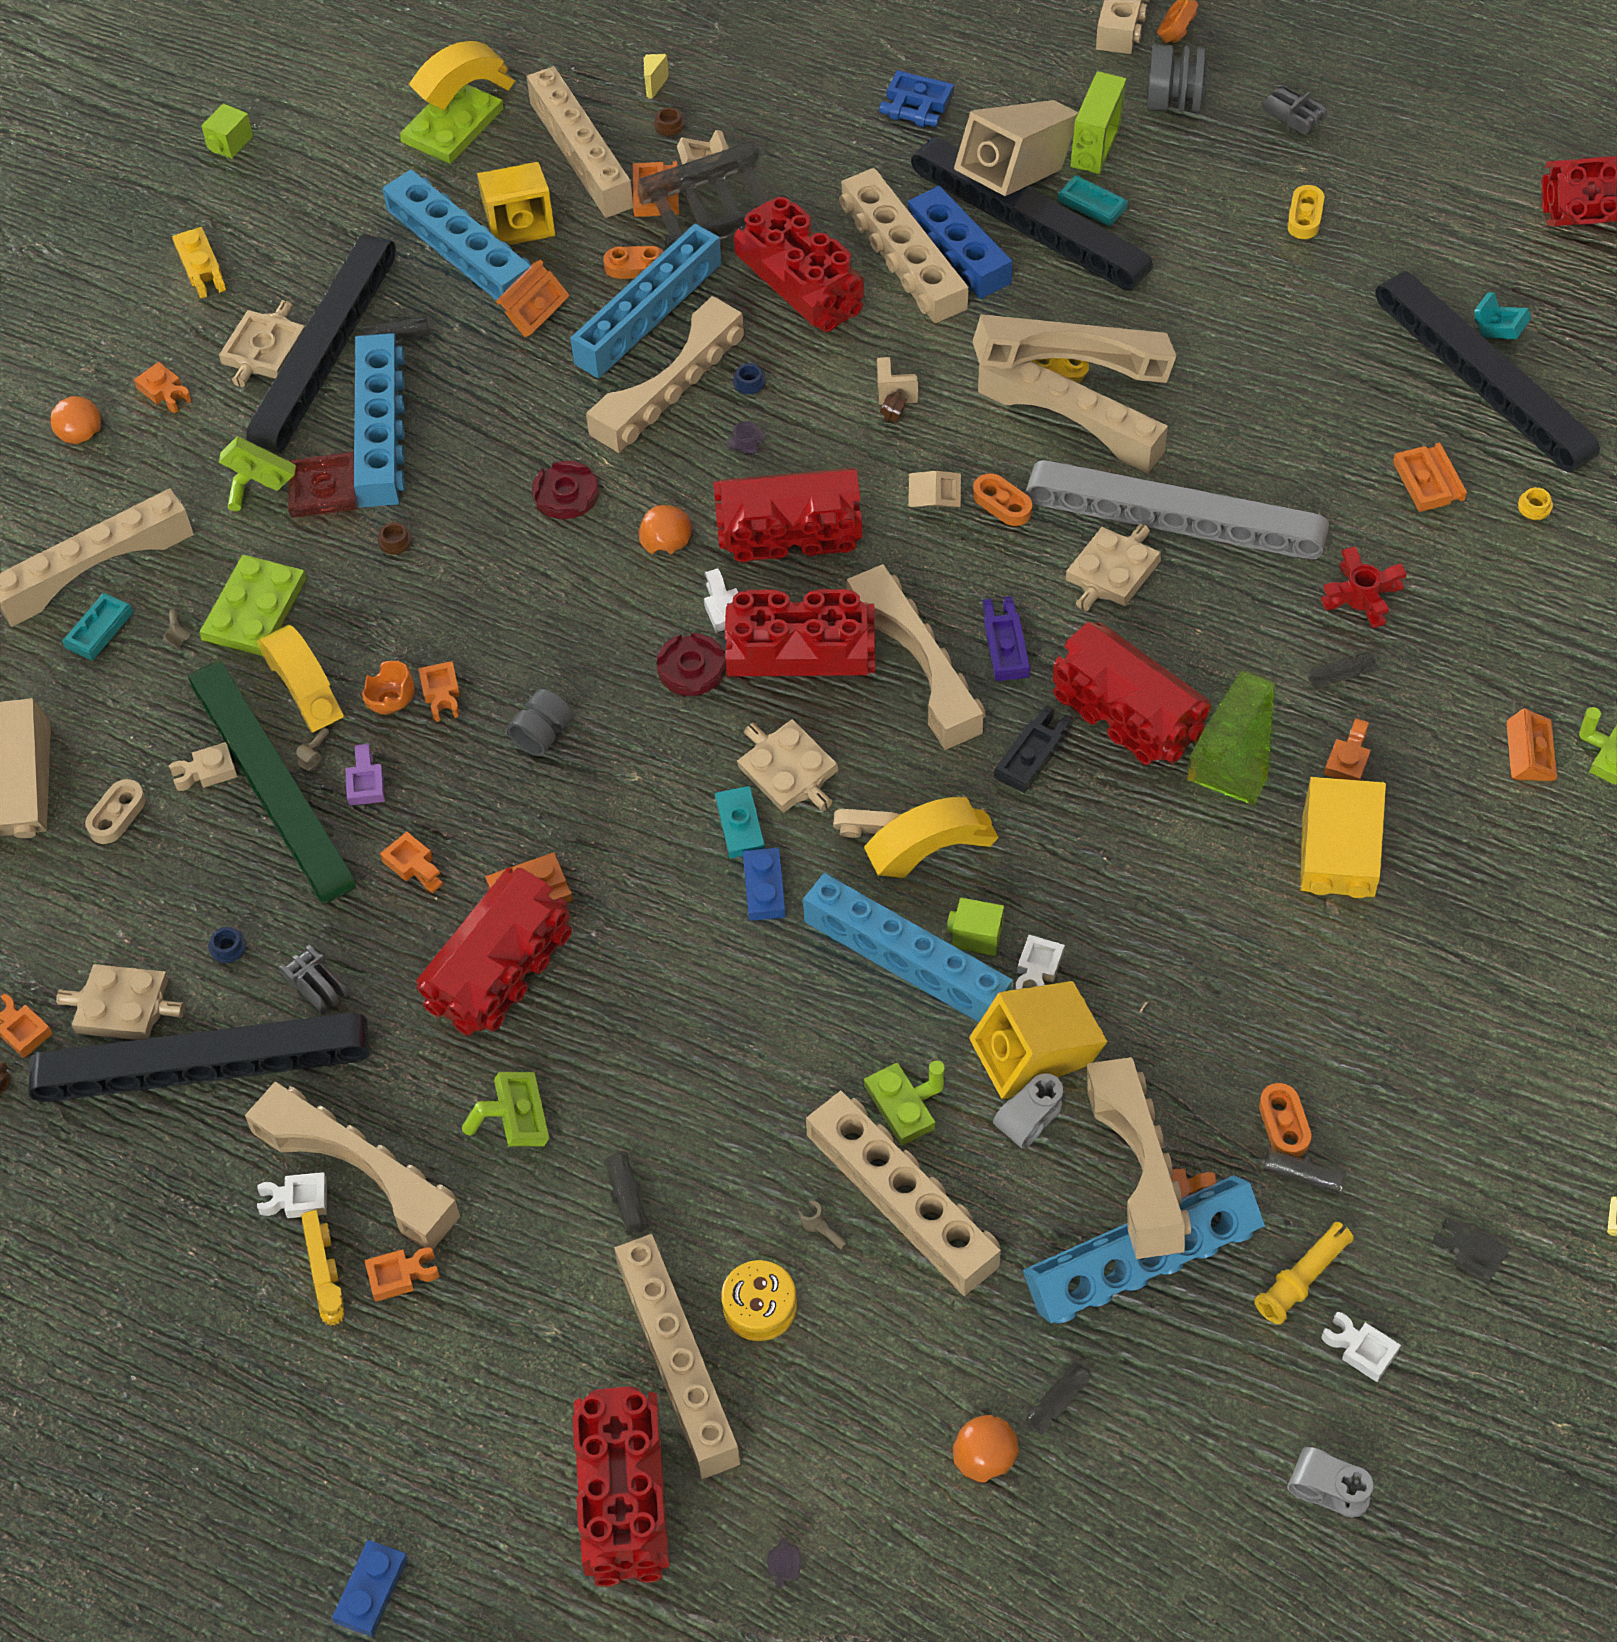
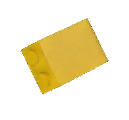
(517, 203)
(1342, 837)
(1036, 1034)

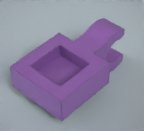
(365, 780)

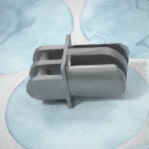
(1294, 109)
(314, 976)

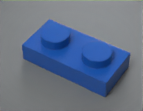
(764, 884)
(370, 1588)

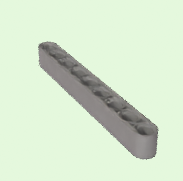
(1178, 509)

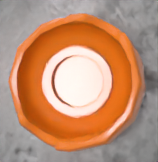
(75, 419)
(665, 529)
(389, 689)
(985, 1448)

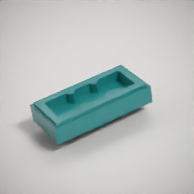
(1092, 200)
(97, 626)
(739, 821)

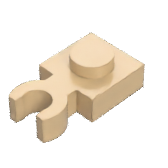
(209, 766)

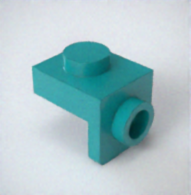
(1500, 321)

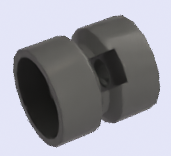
(536, 727)

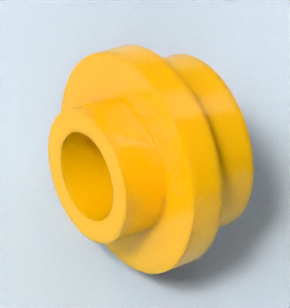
(1535, 504)

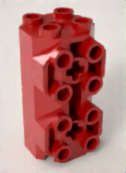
(1580, 191)
(801, 265)
(775, 511)
(815, 637)
(1139, 699)
(492, 950)
(620, 1486)

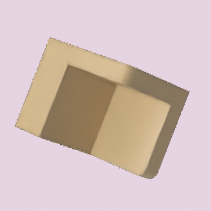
(888, 384)
(934, 489)

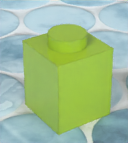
(227, 131)
(976, 926)

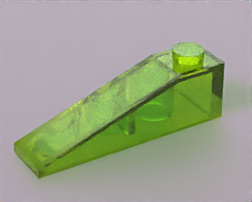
(1236, 741)

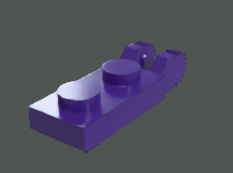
(1005, 641)

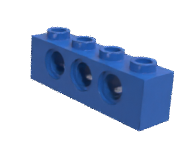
(962, 242)

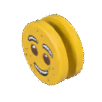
(759, 1300)

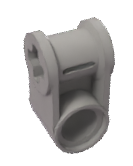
(1026, 1114)
(1327, 1480)

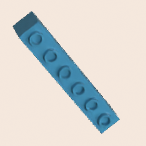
(453, 233)
(646, 301)
(377, 420)
(903, 947)
(1050, 1278)

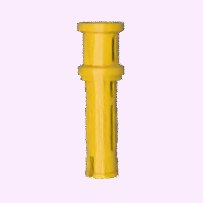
(1293, 1284)

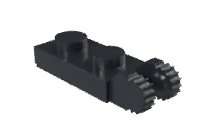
(1032, 750)

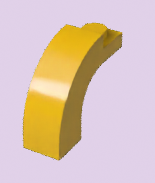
(457, 66)
(301, 672)
(926, 829)

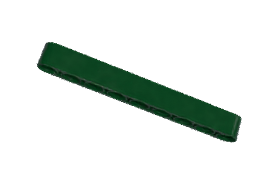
(272, 782)

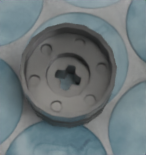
(1176, 78)

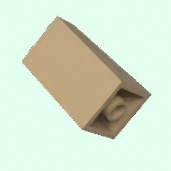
(1015, 144)
(23, 768)

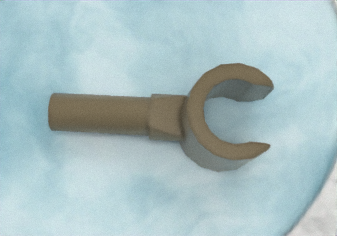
(175, 634)
(307, 755)
(818, 1223)

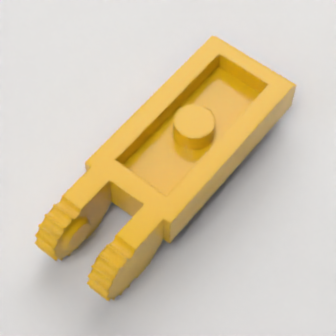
(198, 260)
(323, 1270)

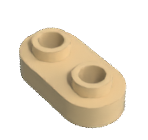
(114, 813)
(855, 822)

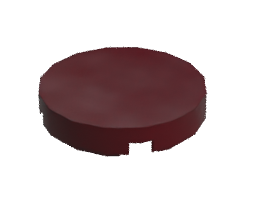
(565, 490)
(691, 664)

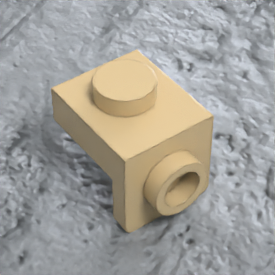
(694, 149)

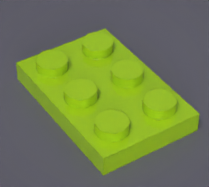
(451, 130)
(252, 604)

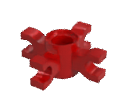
(1363, 587)

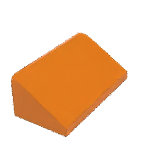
(1531, 747)

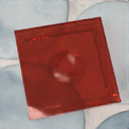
(322, 485)

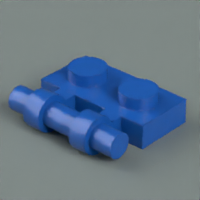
(918, 92)

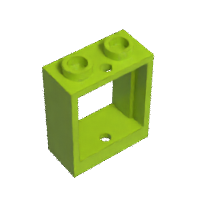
(1098, 122)

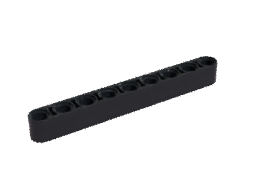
(1038, 219)
(321, 343)
(1488, 372)
(198, 1057)

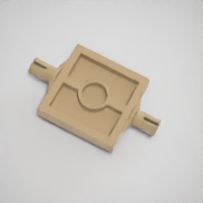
(261, 343)
(1113, 566)
(788, 766)
(120, 1002)

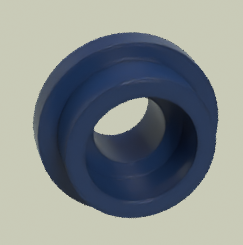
(749, 379)
(222, 938)

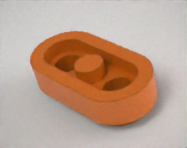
(1176, 20)
(629, 261)
(1007, 502)
(1285, 1123)

